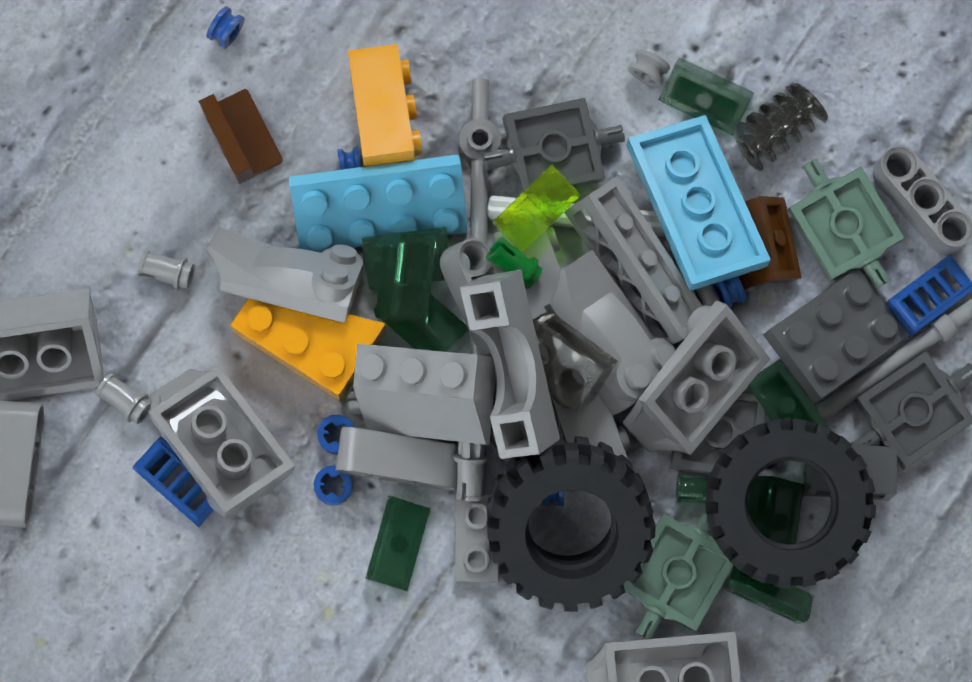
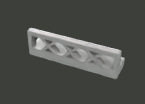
(640, 259)

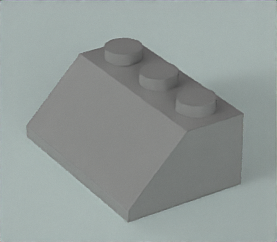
(49, 345)
(425, 392)

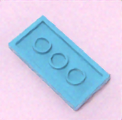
(378, 201)
(698, 202)

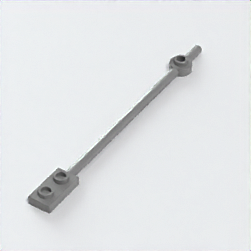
(472, 549)

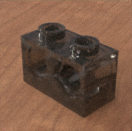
(570, 351)

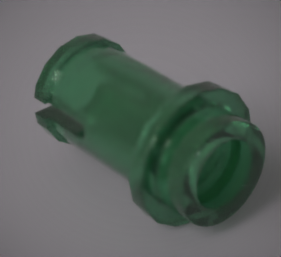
(691, 489)

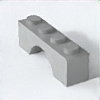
(523, 407)

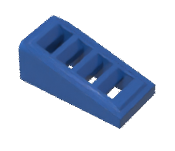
(904, 313)
(150, 458)

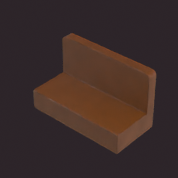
(241, 134)
(775, 230)

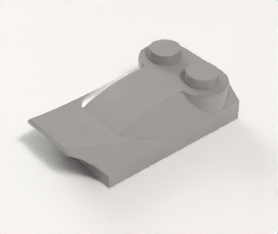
(288, 277)
(600, 310)
(697, 382)
(219, 439)
(668, 660)

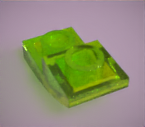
(536, 208)

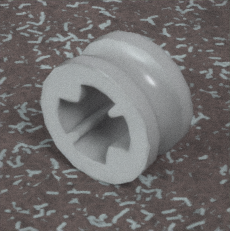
(649, 68)

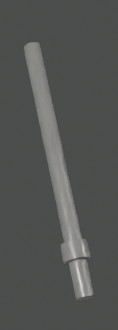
(940, 329)

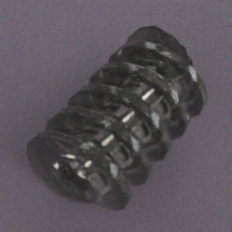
(777, 122)

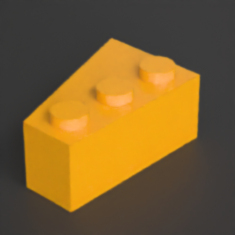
(383, 106)
(308, 344)

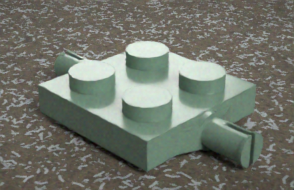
(845, 224)
(680, 575)

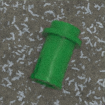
(511, 259)

